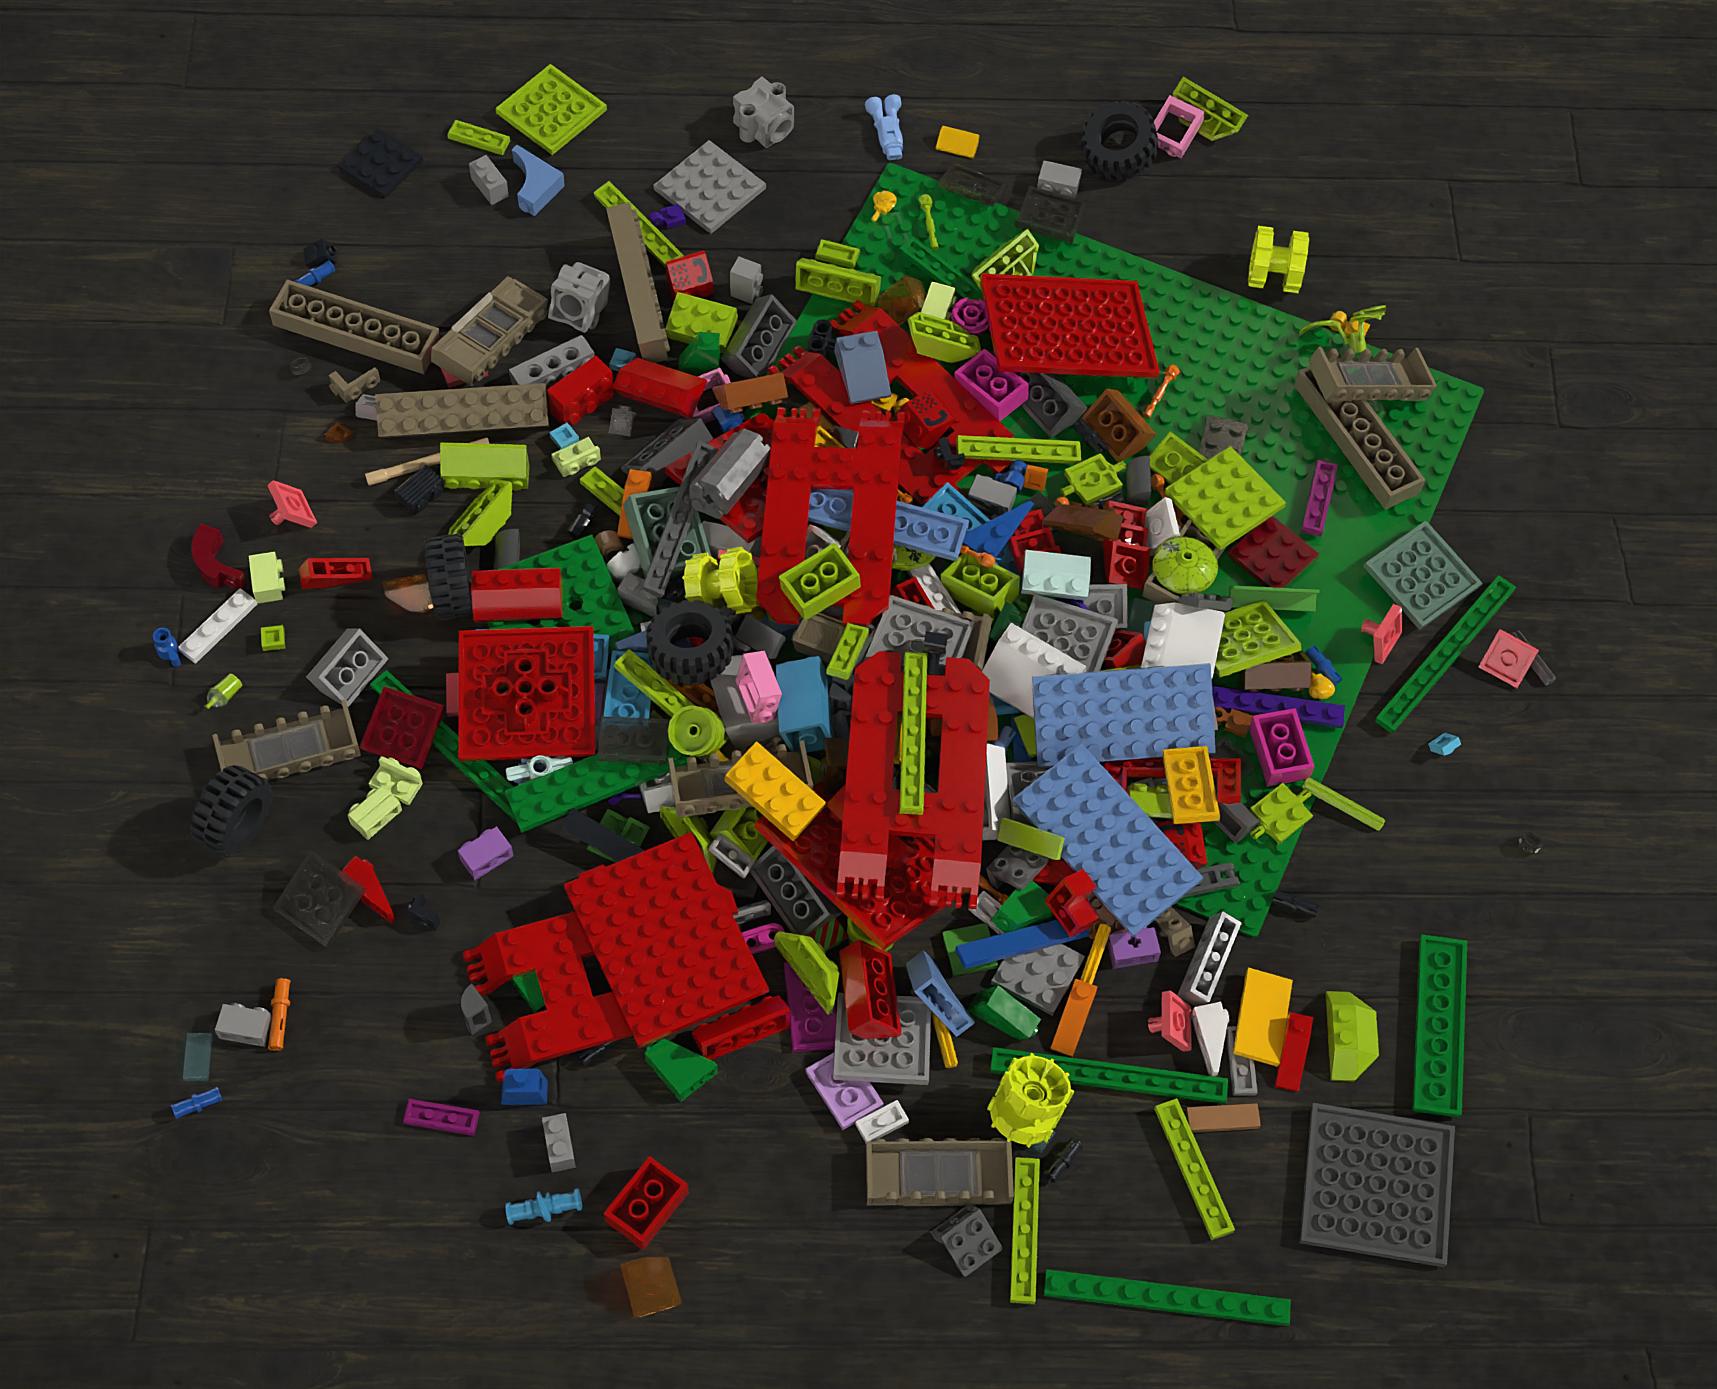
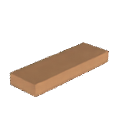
(1223, 1118)

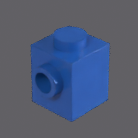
(727, 420)

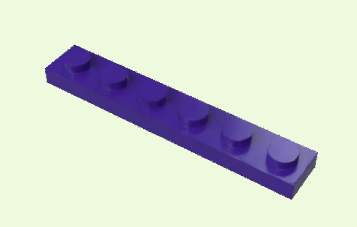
(1259, 703)

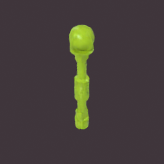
(926, 204)

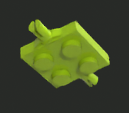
(1093, 479)
(1281, 813)

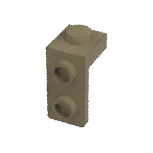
(356, 387)
(1178, 931)

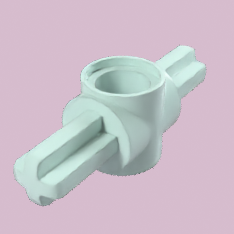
(527, 769)

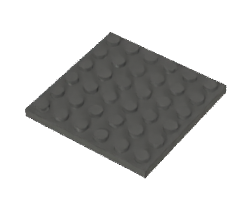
(1378, 1185)

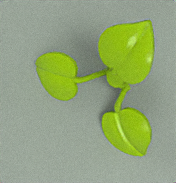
(1356, 339)

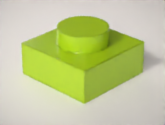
(273, 638)

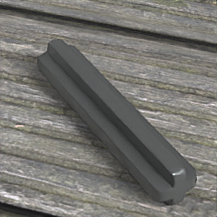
(1538, 664)

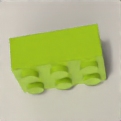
(697, 315)
(820, 581)
(980, 586)

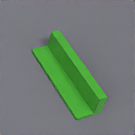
(1275, 597)

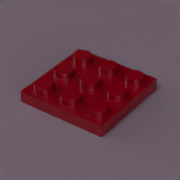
(1273, 554)
(402, 727)

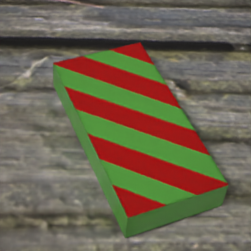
(829, 935)

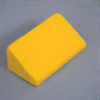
(957, 142)

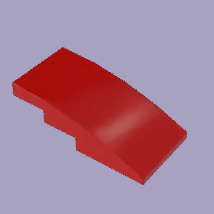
(1031, 536)
(1128, 557)

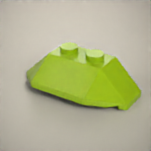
(1219, 116)
(1012, 258)
(942, 338)
(485, 515)
(1152, 801)
(687, 824)
(811, 966)
(1350, 1036)

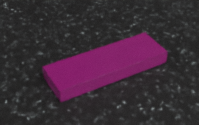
(441, 1117)

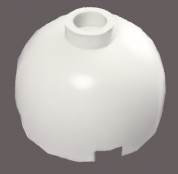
(625, 562)

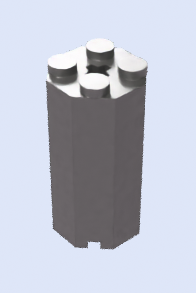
(729, 473)

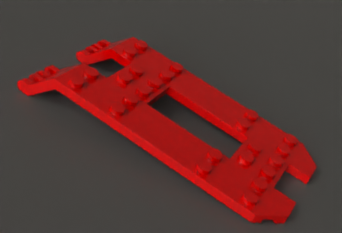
(823, 385)
(799, 467)
(950, 816)
(572, 1014)

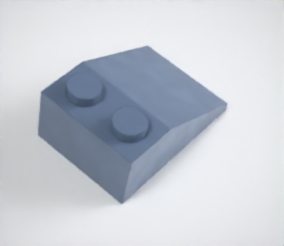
(862, 367)

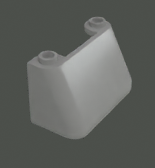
(734, 712)

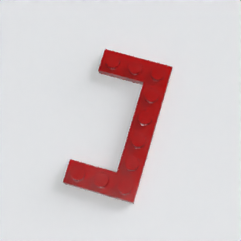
(1226, 770)

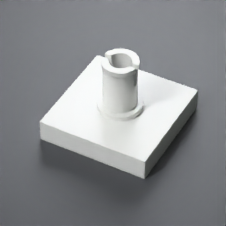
(1161, 524)

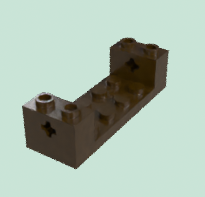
(835, 759)

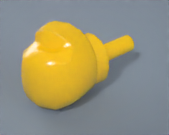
(883, 203)
(1320, 687)

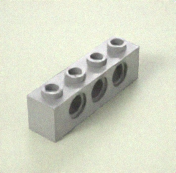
(539, 368)
(1209, 959)

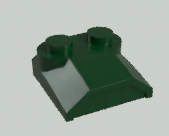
(1008, 615)

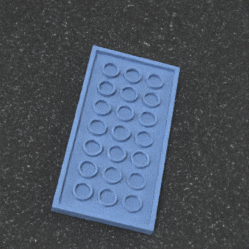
(1123, 712)
(1109, 837)

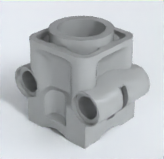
(763, 113)
(579, 296)

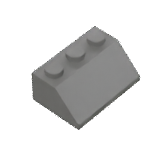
(347, 666)

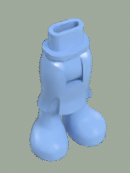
(888, 126)

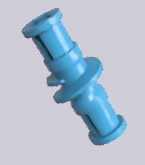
(543, 1206)

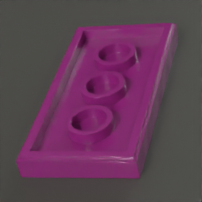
(809, 1023)

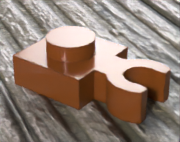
(1235, 722)

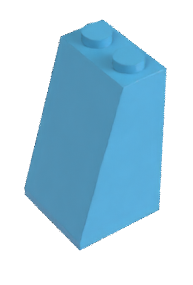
(804, 704)

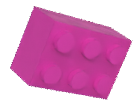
(993, 389)
(1281, 747)

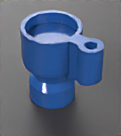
(1014, 476)
(166, 646)

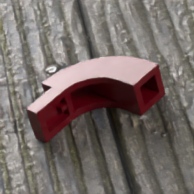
(204, 550)

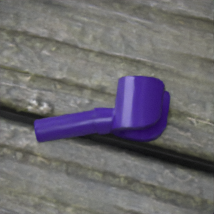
(623, 795)

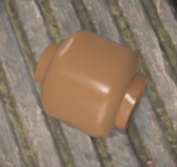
(609, 544)

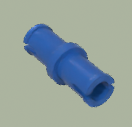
(315, 275)
(1323, 665)
(196, 1102)

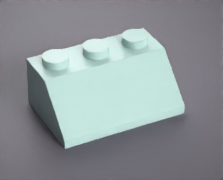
(1056, 575)

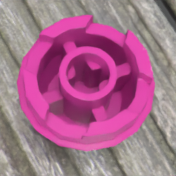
(971, 316)

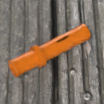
(280, 1004)

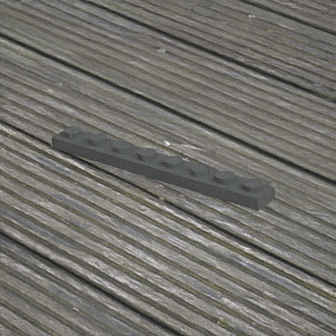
(676, 525)

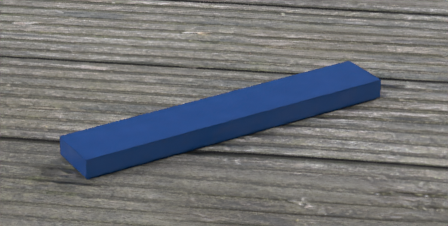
(1014, 943)

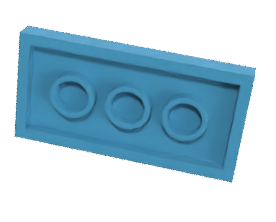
(622, 696)

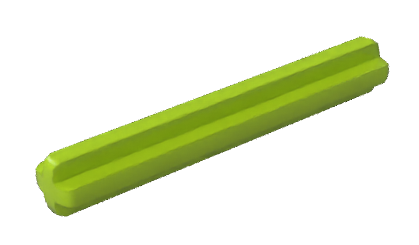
(1343, 804)

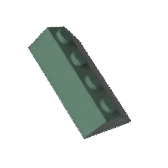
(647, 518)

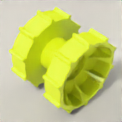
(1278, 259)
(730, 581)
(1030, 1100)

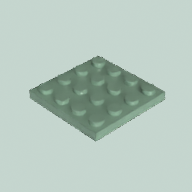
(1422, 575)

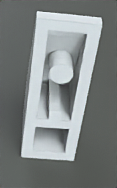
(1210, 1027)

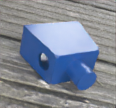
(524, 1087)

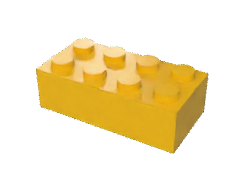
(774, 791)

